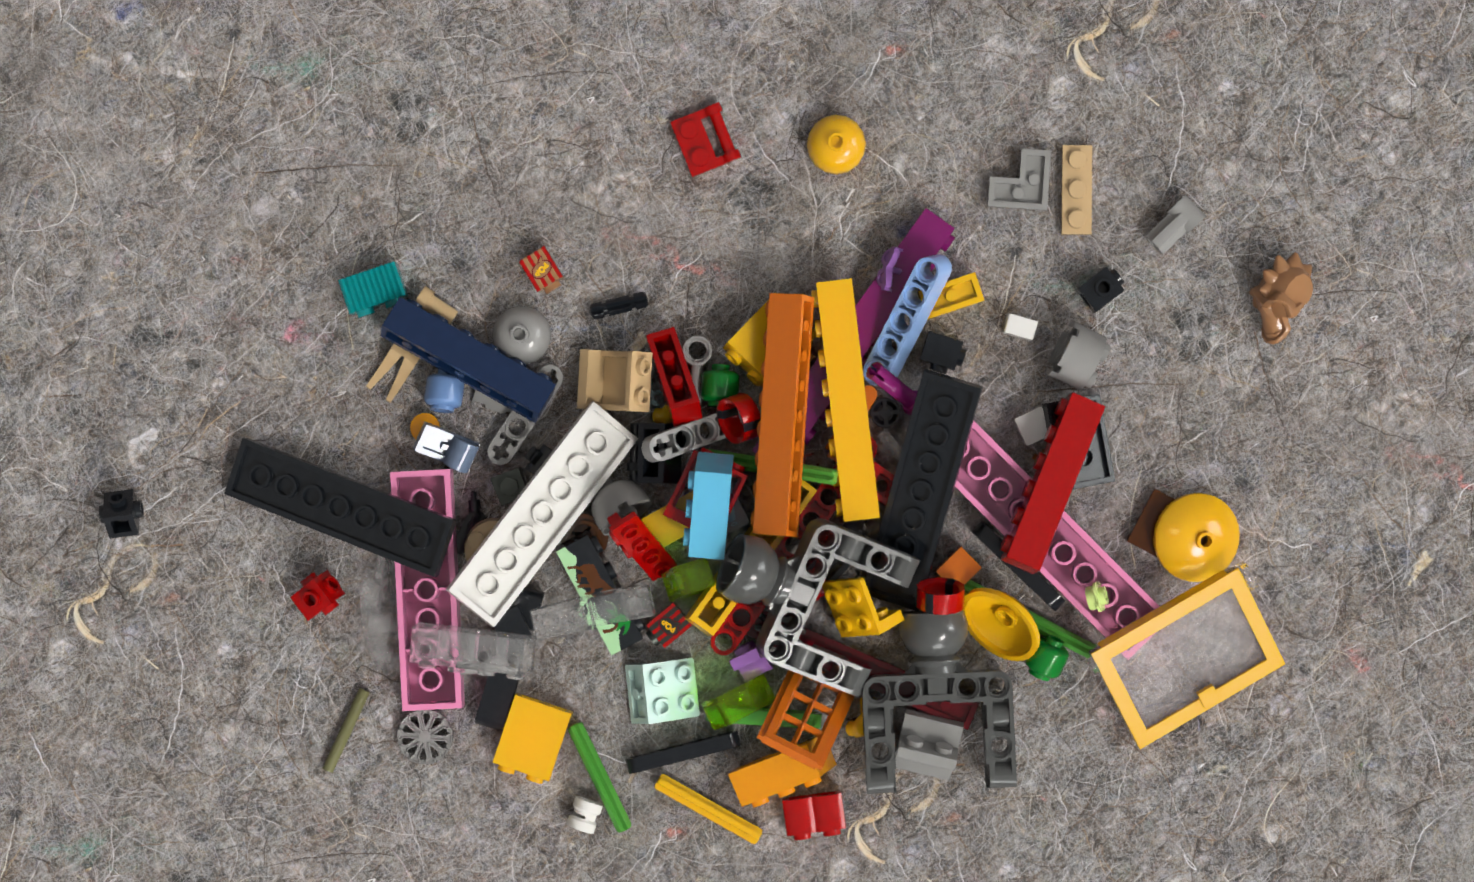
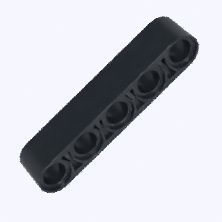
(499, 690)

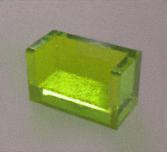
(688, 579)
(738, 702)

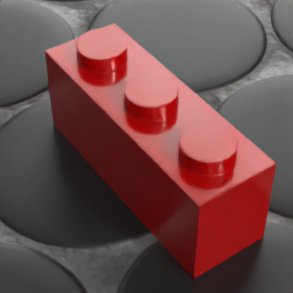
(674, 376)

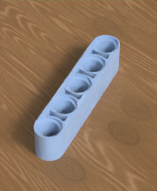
(915, 309)

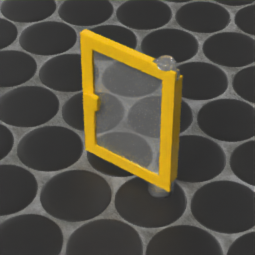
(1187, 655)

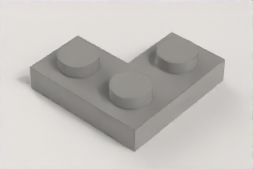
(1028, 190)

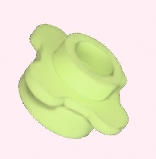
(1096, 596)

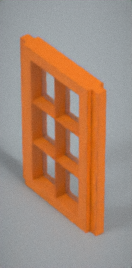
(826, 736)

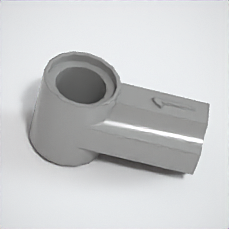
(1179, 220)

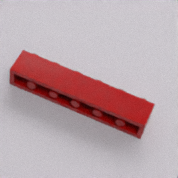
(1052, 482)

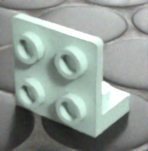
(662, 691)

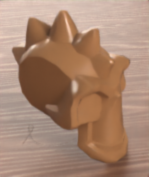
(1282, 295)

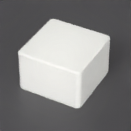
(1019, 327)
(1031, 426)

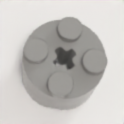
(1078, 356)

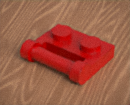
(696, 144)

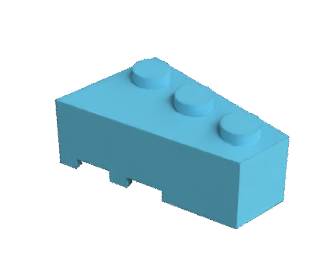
(709, 506)

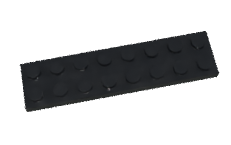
(925, 479)
(340, 507)

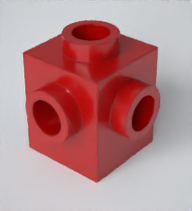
(318, 595)

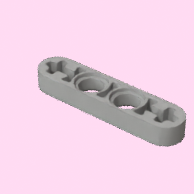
(693, 438)
(511, 450)

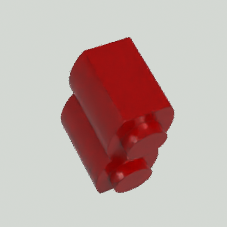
(814, 814)

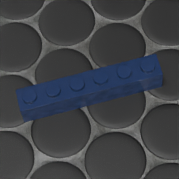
(468, 359)

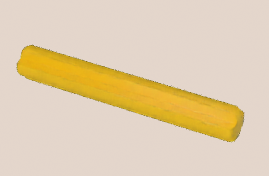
(708, 809)

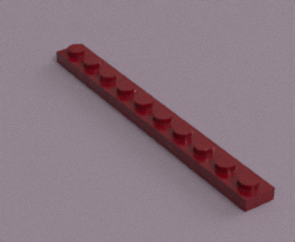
(954, 711)

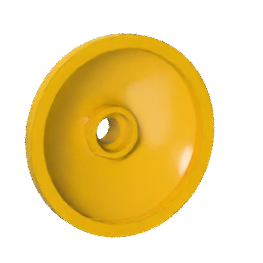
(1180, 534)
(1001, 624)

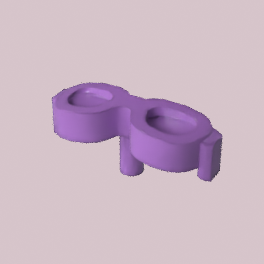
(885, 275)

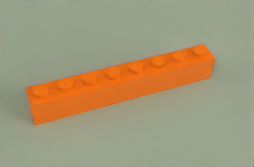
(782, 415)

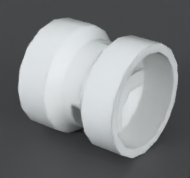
(584, 814)

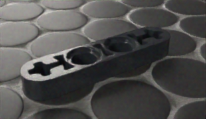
(1033, 581)
(683, 752)

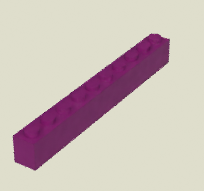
(875, 306)

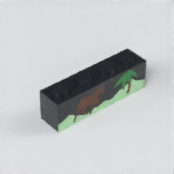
(591, 575)

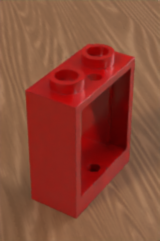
(679, 515)

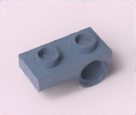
(446, 447)

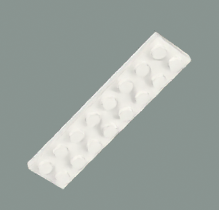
(542, 514)

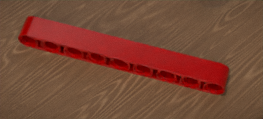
(754, 610)

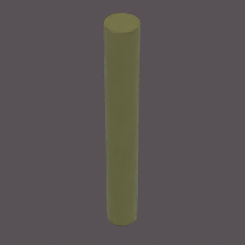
(346, 730)

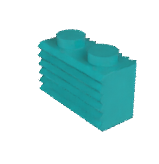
(372, 289)

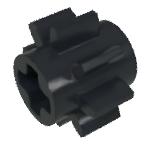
(537, 457)

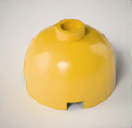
(836, 144)

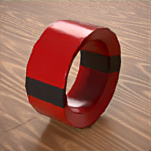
(729, 419)
(940, 596)

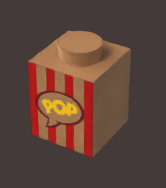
(542, 271)

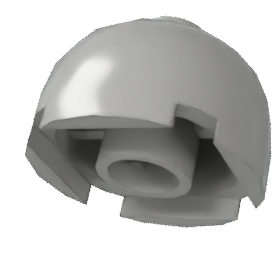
(522, 334)
(618, 497)

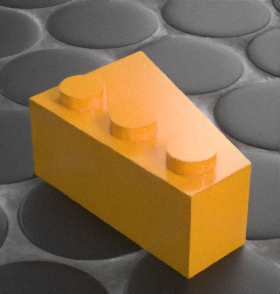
(775, 775)

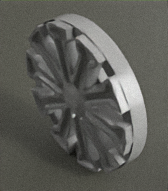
(425, 736)

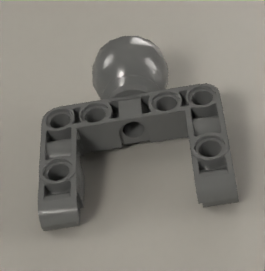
(784, 585)
(936, 679)

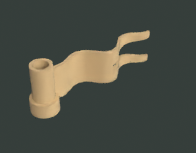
(430, 304)

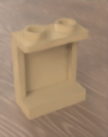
(615, 380)

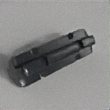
(619, 305)

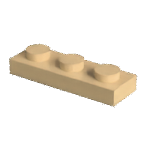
(1076, 190)

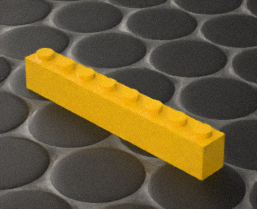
(847, 400)

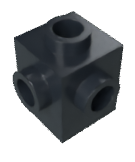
(121, 513)

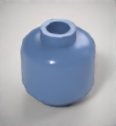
(443, 392)

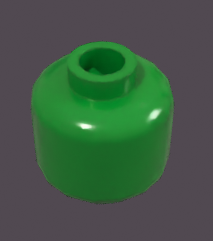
(718, 384)
(1048, 659)

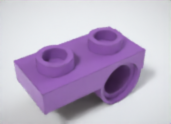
(749, 661)

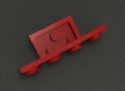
(640, 543)

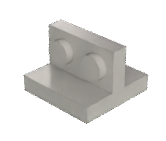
(928, 744)

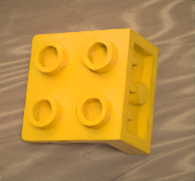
(855, 610)

